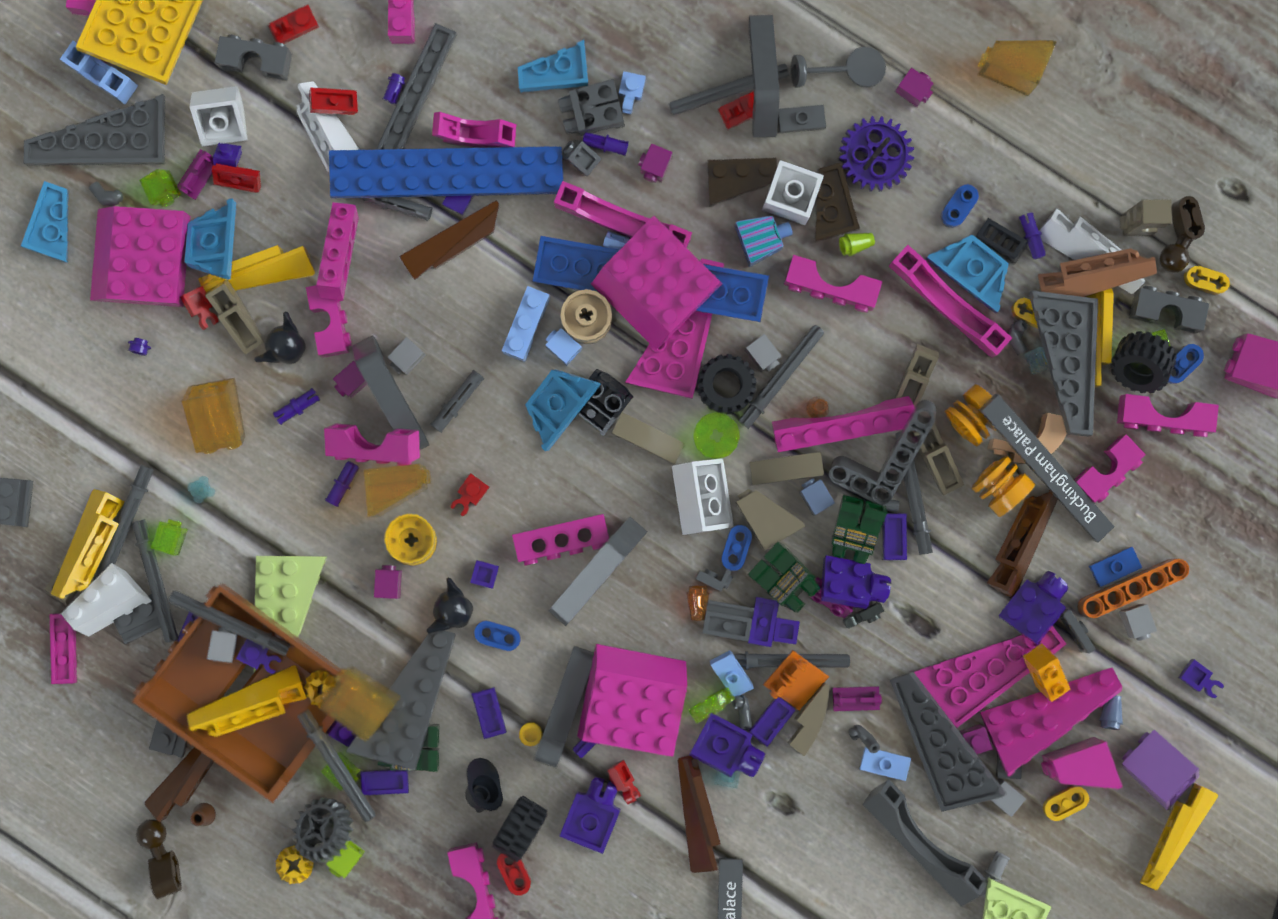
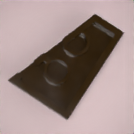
(738, 176)
(834, 205)

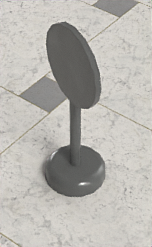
(863, 66)

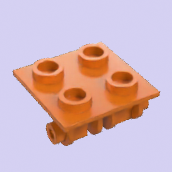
(795, 680)

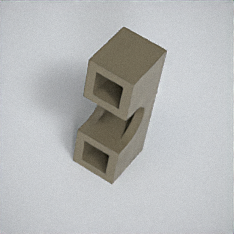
(1146, 218)

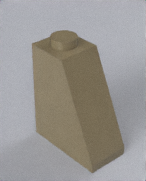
(766, 518)

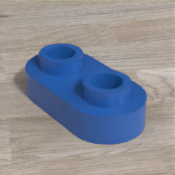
(959, 205)
(1184, 366)
(735, 547)
(497, 636)

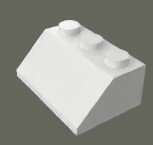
(702, 496)

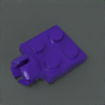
(852, 583)
(1036, 606)
(727, 748)
(592, 816)

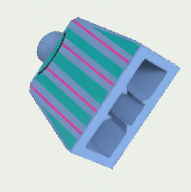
(761, 237)

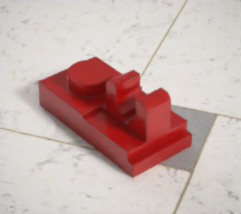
(293, 25)
(333, 101)
(737, 111)
(236, 177)

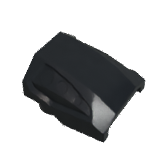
(606, 402)

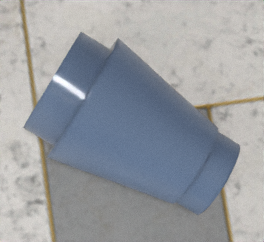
(1111, 714)

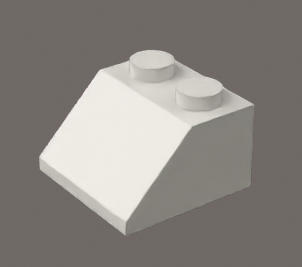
(218, 115)
(792, 192)

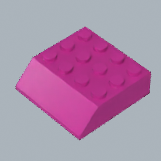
(140, 256)
(655, 282)
(633, 700)

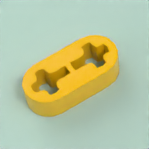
(1205, 285)
(1029, 318)

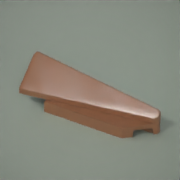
(1097, 273)

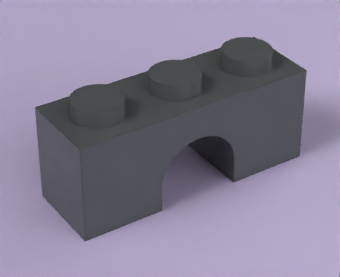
(234, 52)
(1189, 311)

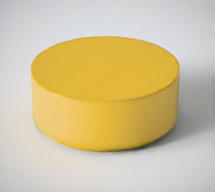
(530, 734)

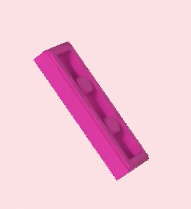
(62, 651)

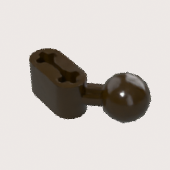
(1176, 256)
(164, 865)

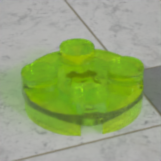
(705, 428)
(713, 704)

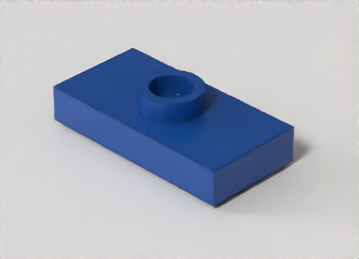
(1115, 566)

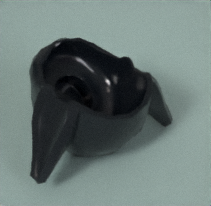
(283, 344)
(451, 609)

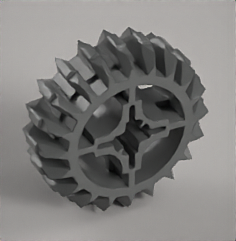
(330, 830)

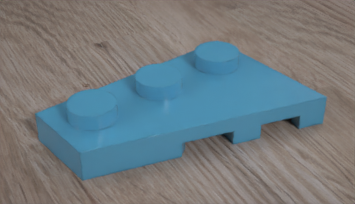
(557, 71)
(49, 223)

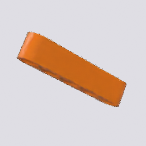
(1144, 588)

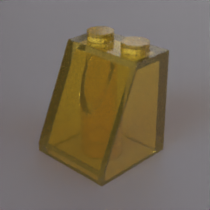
(1016, 63)
(214, 416)
(393, 486)
(358, 702)

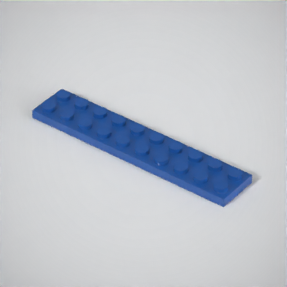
(445, 172)
(577, 265)

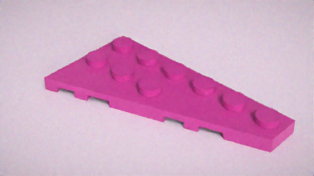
(678, 360)
(978, 677)
(1035, 722)

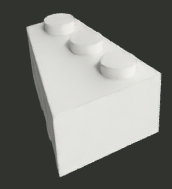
(104, 600)

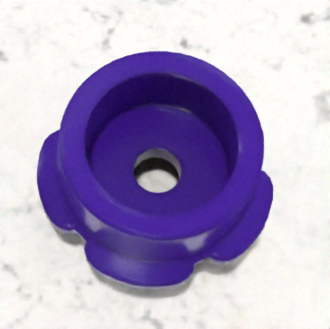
(139, 346)

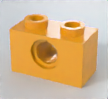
(1046, 672)

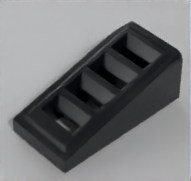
(1005, 252)

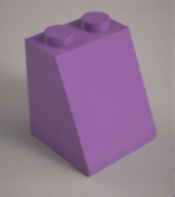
(1160, 768)

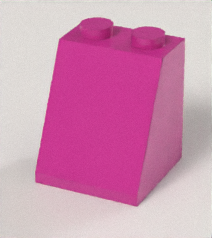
(1254, 364)
(1082, 764)

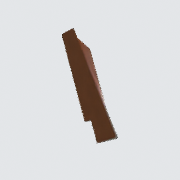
(451, 241)
(1022, 543)
(179, 784)
(698, 817)

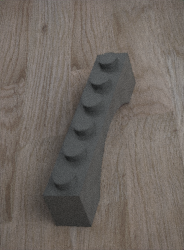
(955, 876)

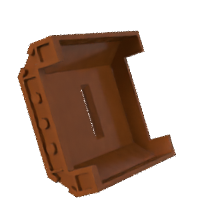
(258, 754)

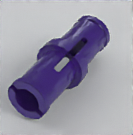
(296, 406)

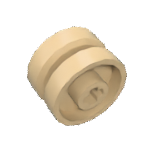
(583, 303)

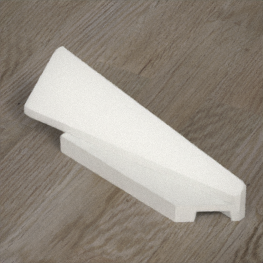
(323, 129)
(1080, 241)

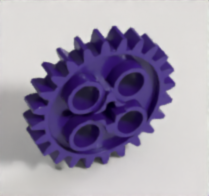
(860, 141)

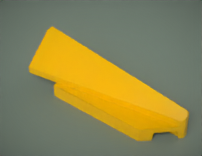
(264, 268)
(1104, 331)
(88, 543)
(249, 704)
(1177, 833)

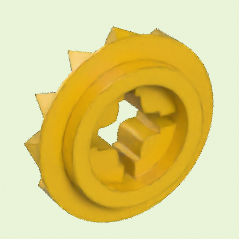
(313, 681)
(294, 876)

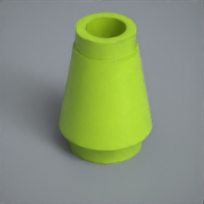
(855, 243)

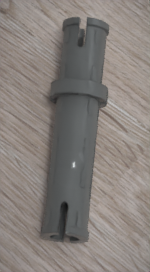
(403, 205)
(440, 423)

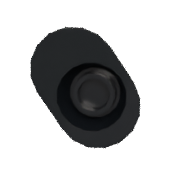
(483, 786)

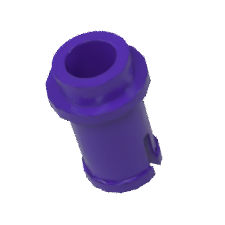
(394, 87)

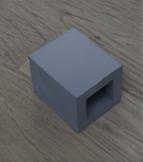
(816, 496)

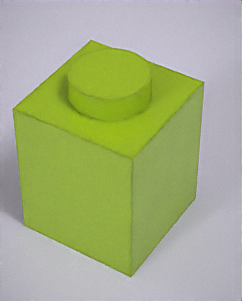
(345, 863)

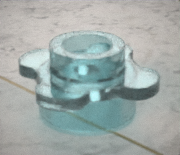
(203, 483)

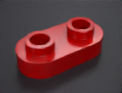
(511, 872)

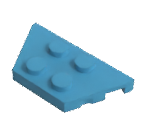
(211, 241)
(974, 269)
(558, 403)

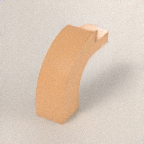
(1050, 434)

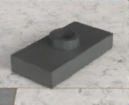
(801, 119)
(1077, 631)

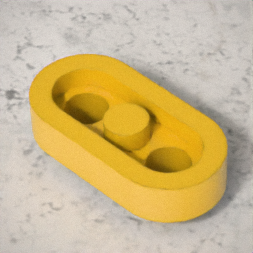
(1065, 804)

